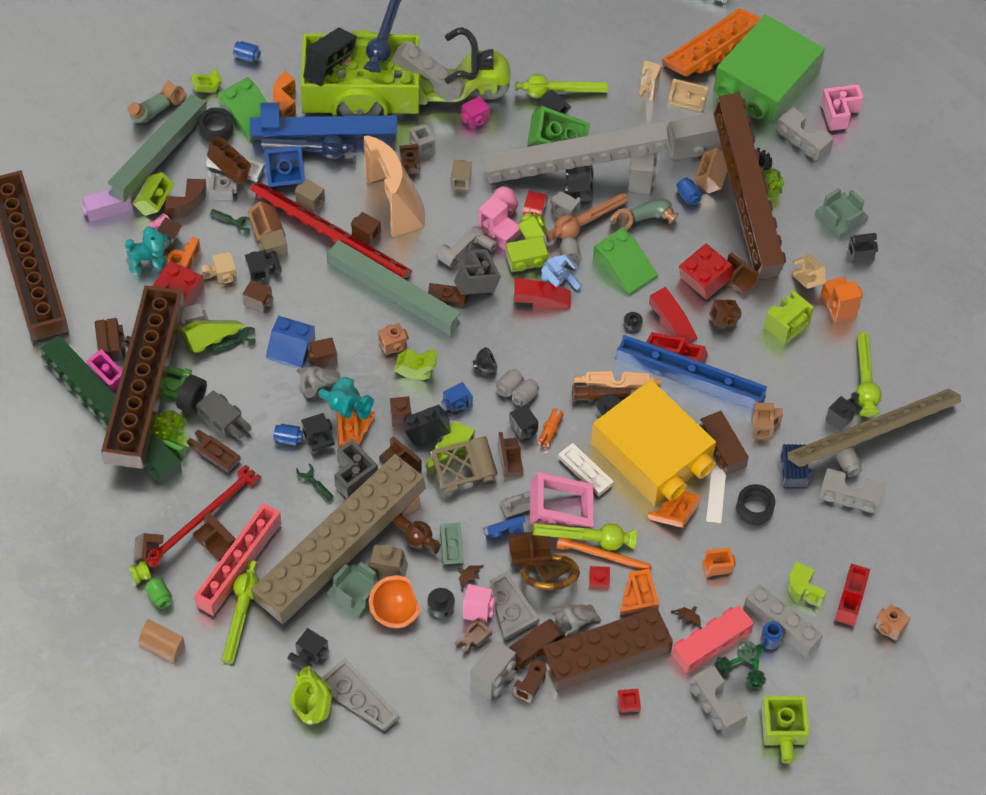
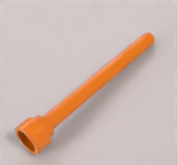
(564, 543)

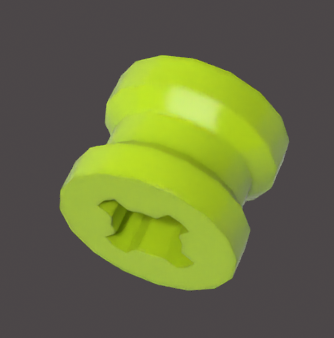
(140, 572)

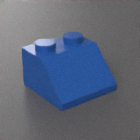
(284, 166)
(290, 342)

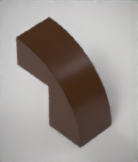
(181, 206)

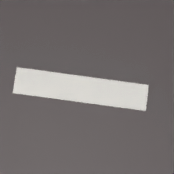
(716, 495)

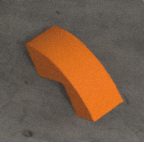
(282, 89)

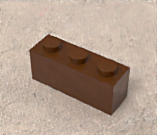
(728, 449)

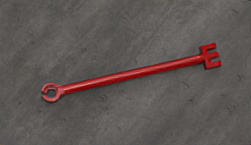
(245, 478)

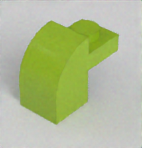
(415, 365)
(800, 587)

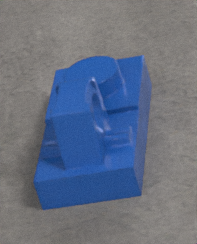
(514, 525)

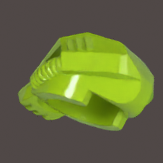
(316, 702)

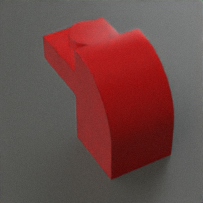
(535, 202)

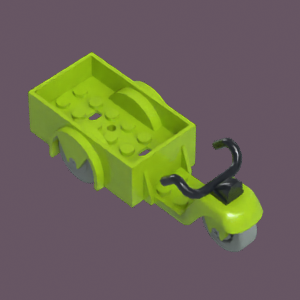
(365, 92)

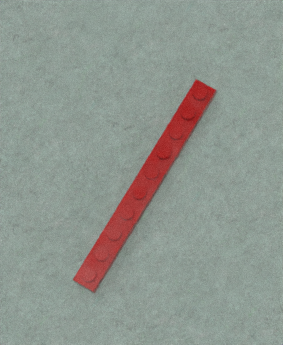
(325, 227)

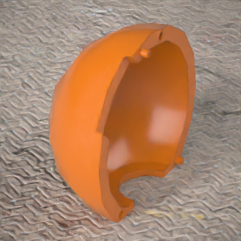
(394, 602)

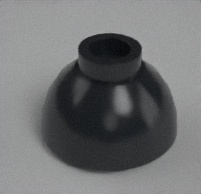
(485, 361)

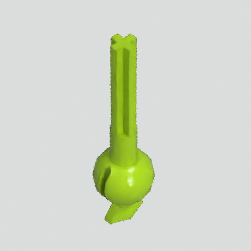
(538, 85)
(868, 391)
(609, 536)
(242, 589)

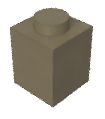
(461, 174)
(310, 195)
(273, 242)

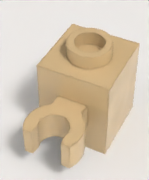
(222, 267)

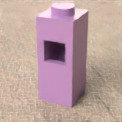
(103, 205)

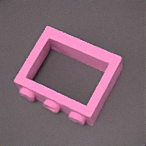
(543, 516)

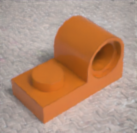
(188, 256)

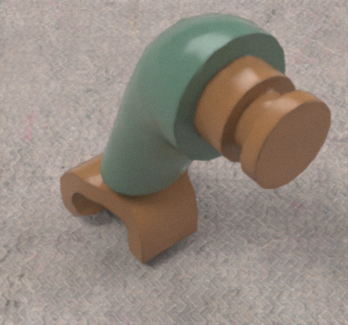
(151, 107)
(653, 209)

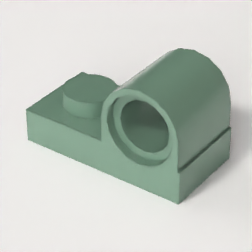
(451, 543)

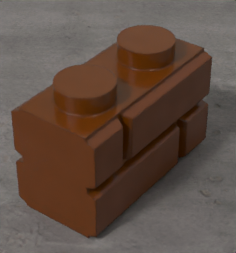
(109, 339)

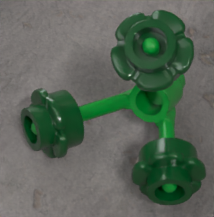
(750, 654)

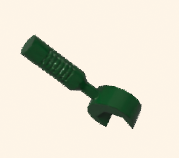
(227, 218)
(231, 342)
(305, 477)

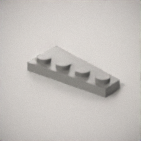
(359, 696)

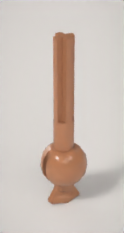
(570, 226)

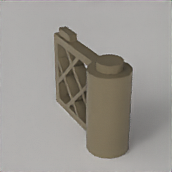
(479, 459)

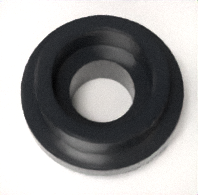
(633, 325)

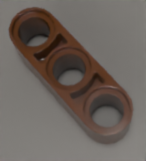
(228, 160)
(530, 646)

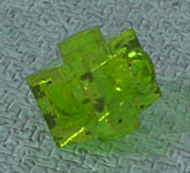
(774, 182)
(169, 425)

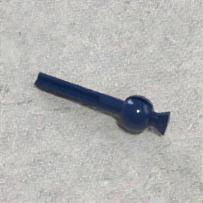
(378, 49)
(331, 146)

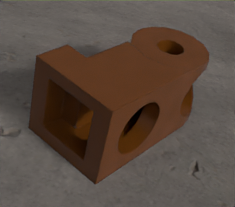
(532, 682)

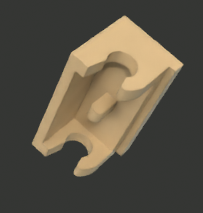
(650, 79)
(688, 95)
(810, 273)

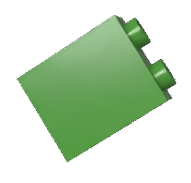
(769, 68)

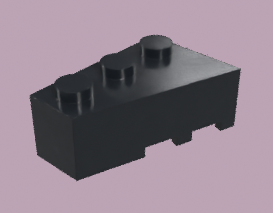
(327, 54)

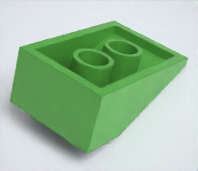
(243, 103)
(553, 126)
(624, 261)

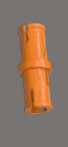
(550, 427)

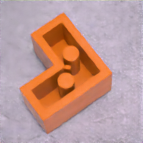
(842, 298)

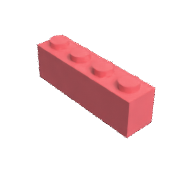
(712, 638)

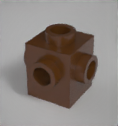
(725, 313)

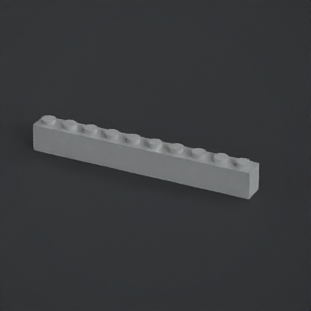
(577, 152)

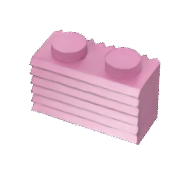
(478, 603)

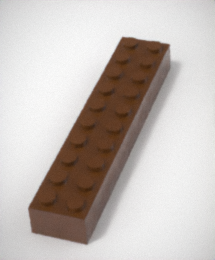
(748, 186)
(29, 260)
(143, 377)

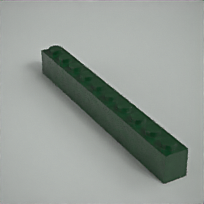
(100, 401)

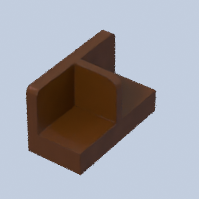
(744, 277)
(403, 452)
(510, 456)
(214, 537)
(144, 543)
(528, 547)

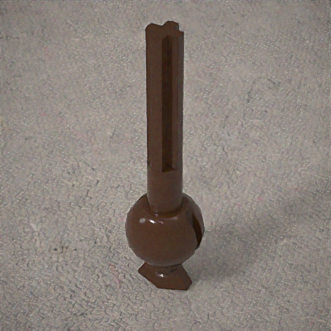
(417, 533)

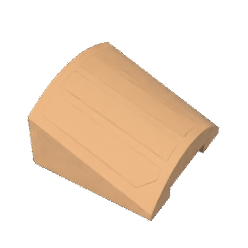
(405, 202)

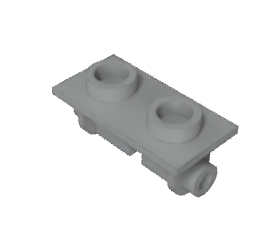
(516, 504)

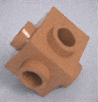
(393, 339)
(892, 621)

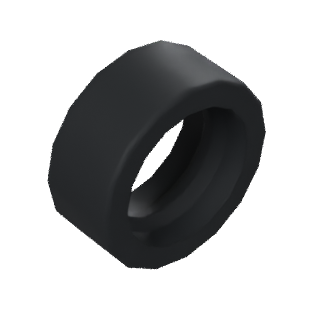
(213, 114)
(191, 393)
(760, 491)

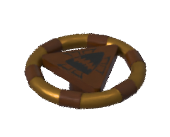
(550, 572)

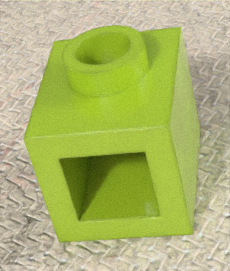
(532, 225)

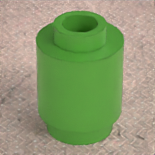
(159, 593)

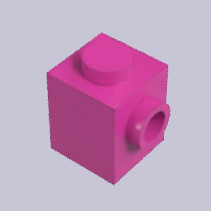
(475, 112)

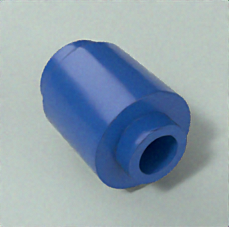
(246, 51)
(689, 191)
(288, 434)
(771, 635)

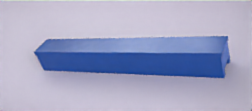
(323, 126)
(690, 372)

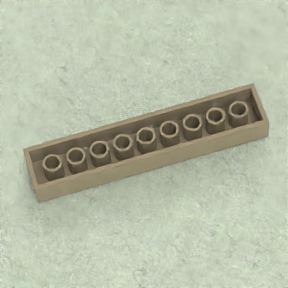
(338, 539)

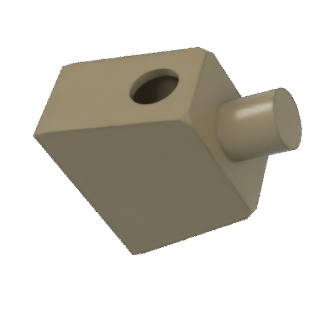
(388, 561)

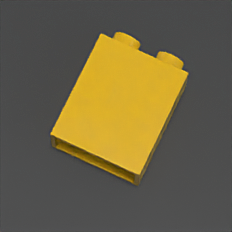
(654, 443)

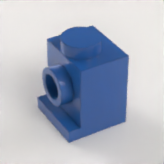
(457, 398)

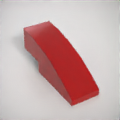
(541, 294)
(672, 315)
(678, 345)
(852, 594)

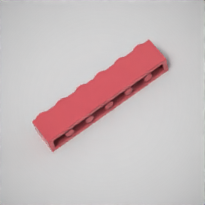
(235, 561)

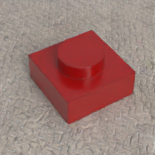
(599, 577)
(629, 700)

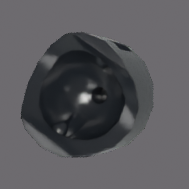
(606, 403)
(441, 603)

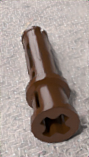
(590, 393)

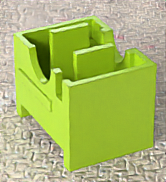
(790, 318)

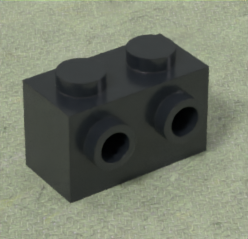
(580, 182)
(427, 425)

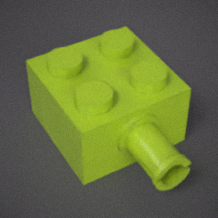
(785, 723)

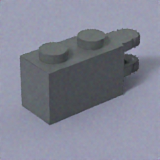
(222, 415)

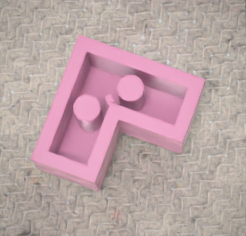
(839, 103)
(496, 224)

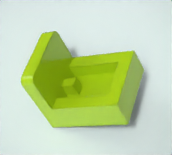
(206, 82)

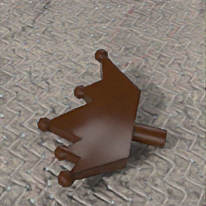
(468, 574)
(689, 615)

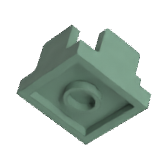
(842, 212)
(353, 587)

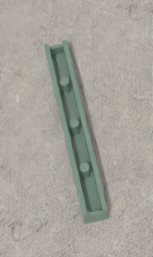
(156, 148)
(393, 287)

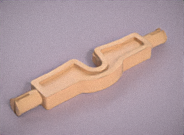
(606, 379)

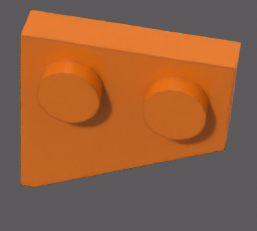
(352, 428)
(676, 511)
(639, 593)

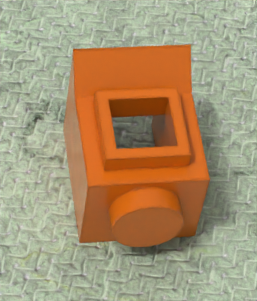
(715, 556)

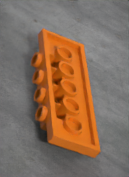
(712, 44)

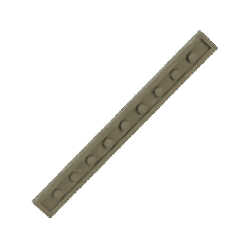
(874, 427)

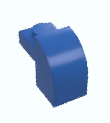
(269, 117)

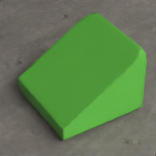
(176, 448)

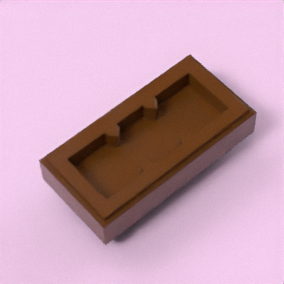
(447, 294)

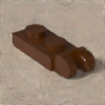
(214, 451)

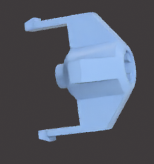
(555, 272)

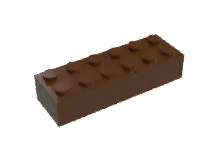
(606, 649)

